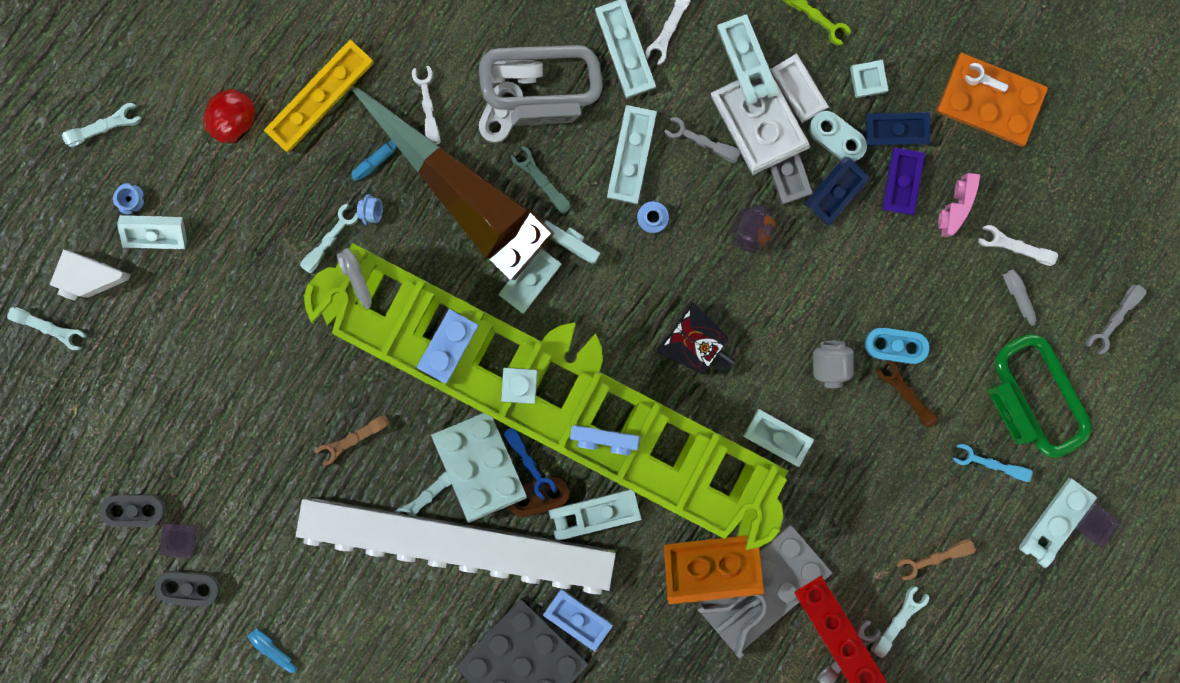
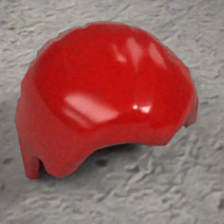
(228, 115)

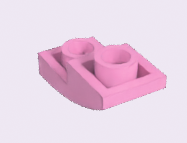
(955, 214)

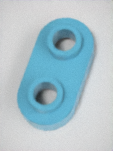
(896, 345)

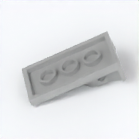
(786, 567)

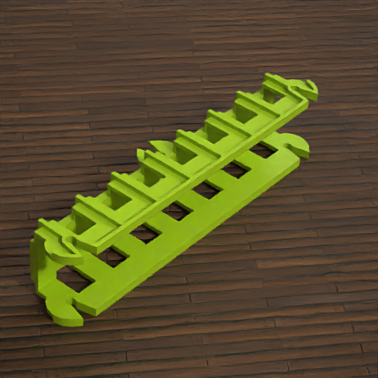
(678, 488)

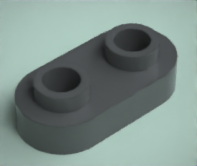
(133, 510)
(188, 588)

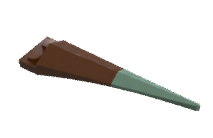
(491, 218)

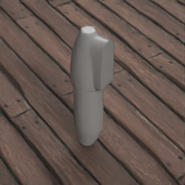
(351, 268)
(1017, 288)

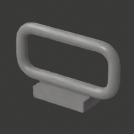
(541, 109)

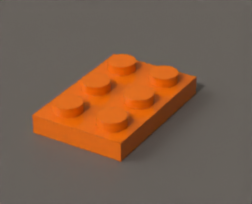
(996, 112)
(712, 570)

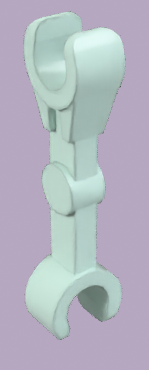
(77, 136)
(314, 258)
(64, 335)
(426, 496)
(884, 642)

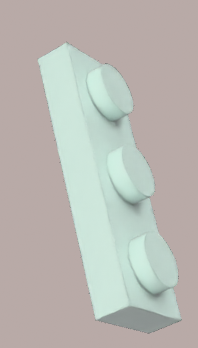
(625, 48)
(631, 154)

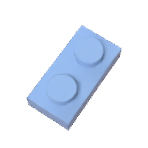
(447, 346)
(591, 437)
(577, 619)

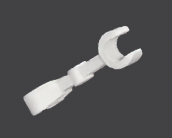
(670, 25)
(431, 127)
(1041, 255)

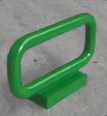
(1015, 409)

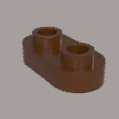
(538, 505)

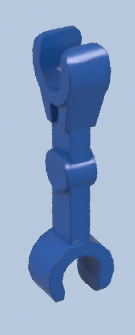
(518, 445)

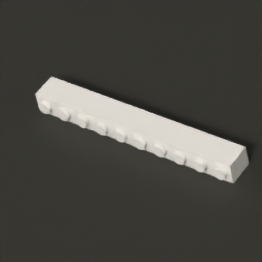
(455, 544)

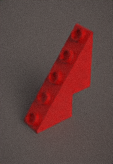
(838, 633)

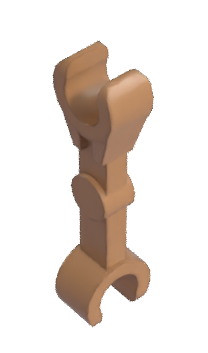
(353, 438)
(959, 549)

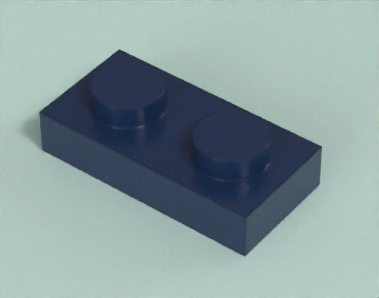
(897, 129)
(837, 190)

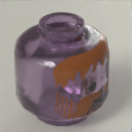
(753, 228)

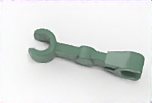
(542, 181)

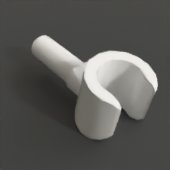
(985, 79)

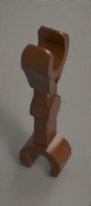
(924, 414)

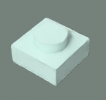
(869, 79)
(519, 385)

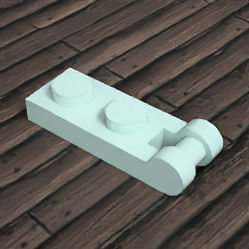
(747, 58)
(596, 514)
(1058, 522)

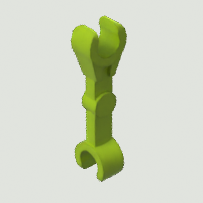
(817, 17)

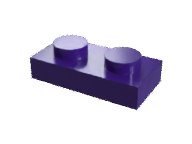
(903, 181)

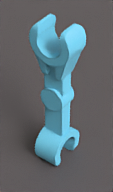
(1012, 470)

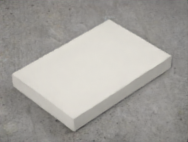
(762, 131)

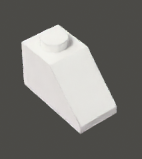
(84, 276)

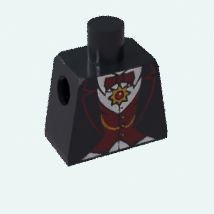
(697, 343)

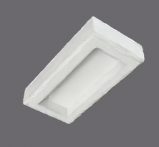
(798, 89)

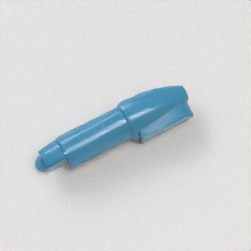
(369, 164)
(266, 647)

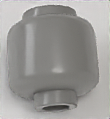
(833, 363)

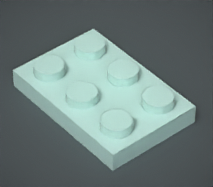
(478, 466)

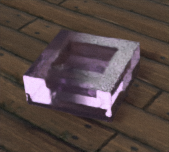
(1097, 525)
(178, 540)

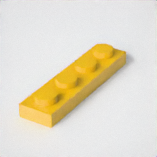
(319, 96)

